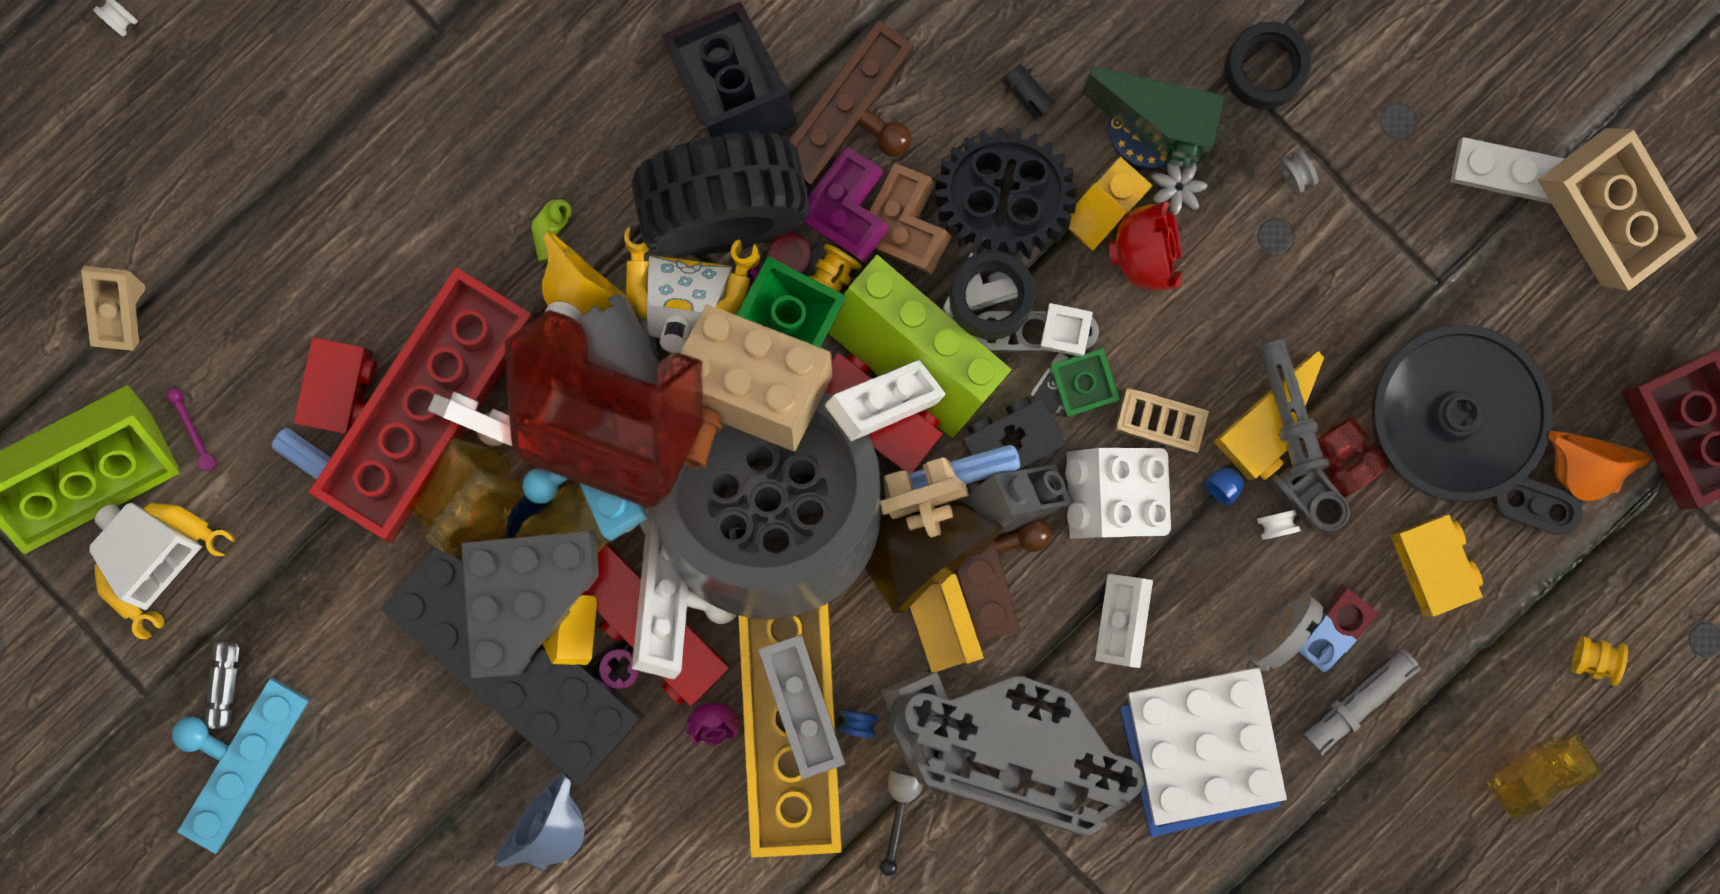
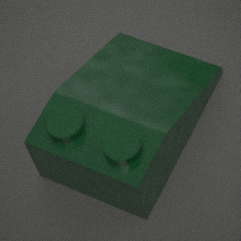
(1160, 114)

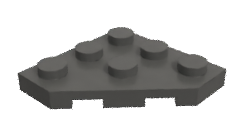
(521, 595)

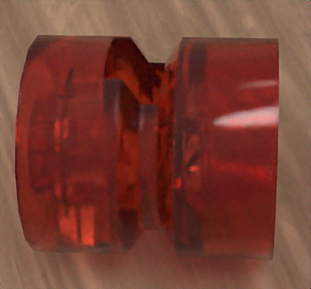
(1339, 444)

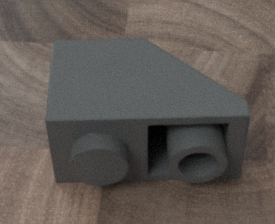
(1020, 496)

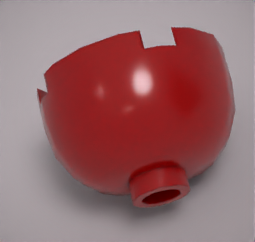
(1148, 247)

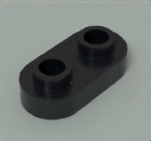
(1535, 504)

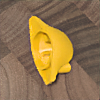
(573, 279)

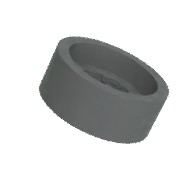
(819, 557)

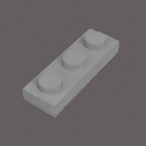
(801, 706)

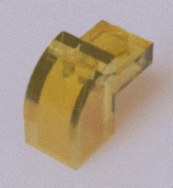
(1542, 773)

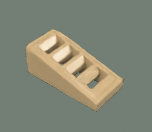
(1126, 412)

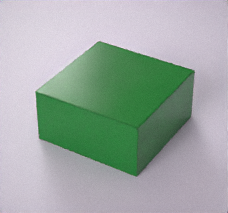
(1084, 382)

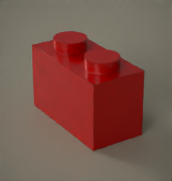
(334, 385)

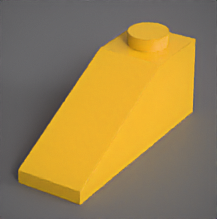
(1253, 439)

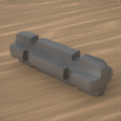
(221, 685)

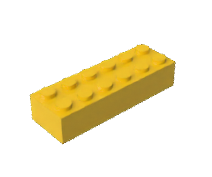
(784, 810)

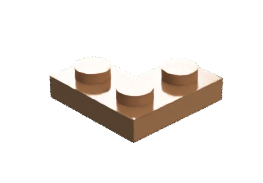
(908, 237)

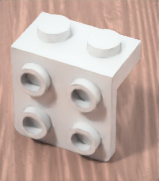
(1118, 492)

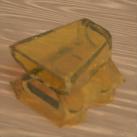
(467, 497)

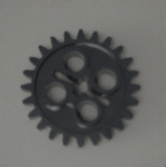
(1045, 201)

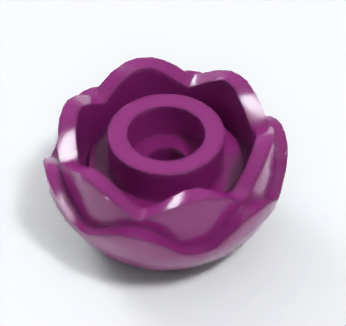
(712, 723)

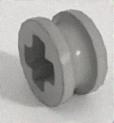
(1298, 172)

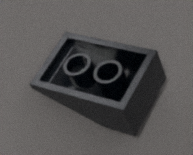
(730, 75)

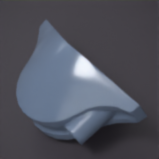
(547, 830)

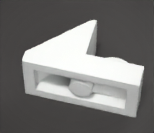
(981, 295)

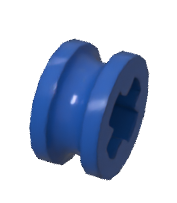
(857, 723)

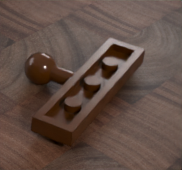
(849, 101)
(985, 580)

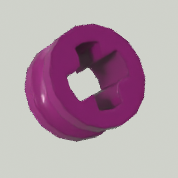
(606, 668)

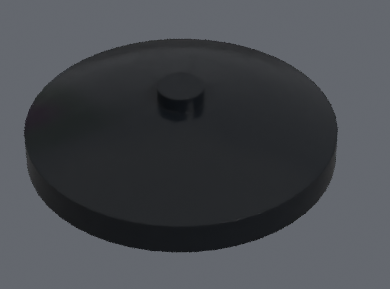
(1462, 413)

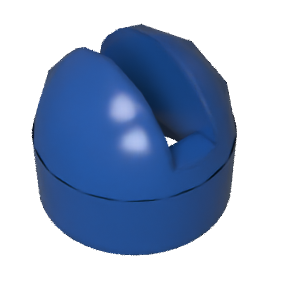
(1225, 485)

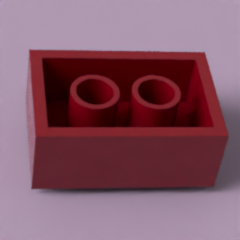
(1682, 427)

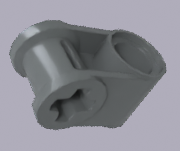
(1307, 494)

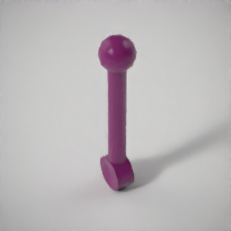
(206, 461)

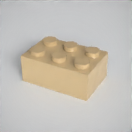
(1617, 208)
(758, 376)

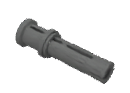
(1276, 356)

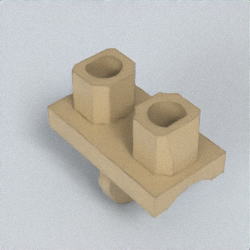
(941, 489)

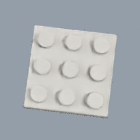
(1206, 746)

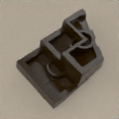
(911, 560)

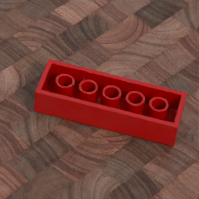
(395, 439)

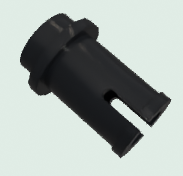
(1028, 91)

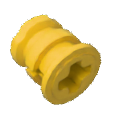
(835, 268)
(1600, 659)

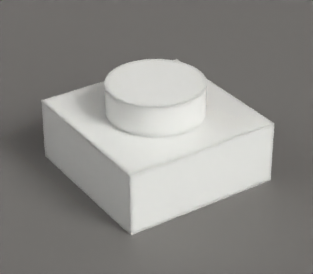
(1066, 330)

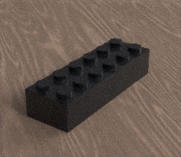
(554, 706)

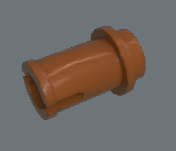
(702, 445)

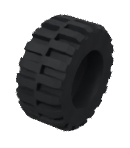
(719, 193)

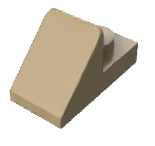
(111, 307)

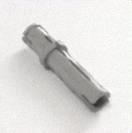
(1348, 713)

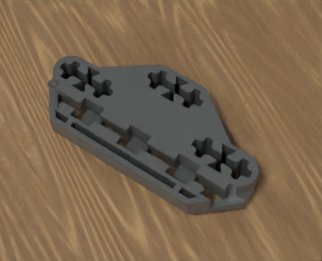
(1014, 741)

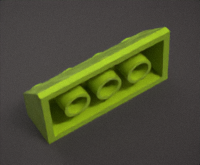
(895, 324)
(80, 466)

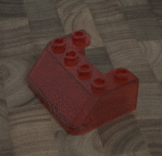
(598, 421)

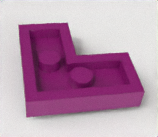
(837, 209)

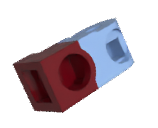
(1338, 630)

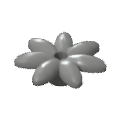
(1185, 184)

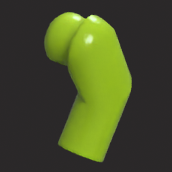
(553, 218)

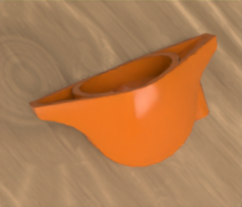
(1593, 466)

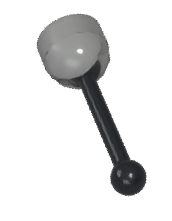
(903, 788)

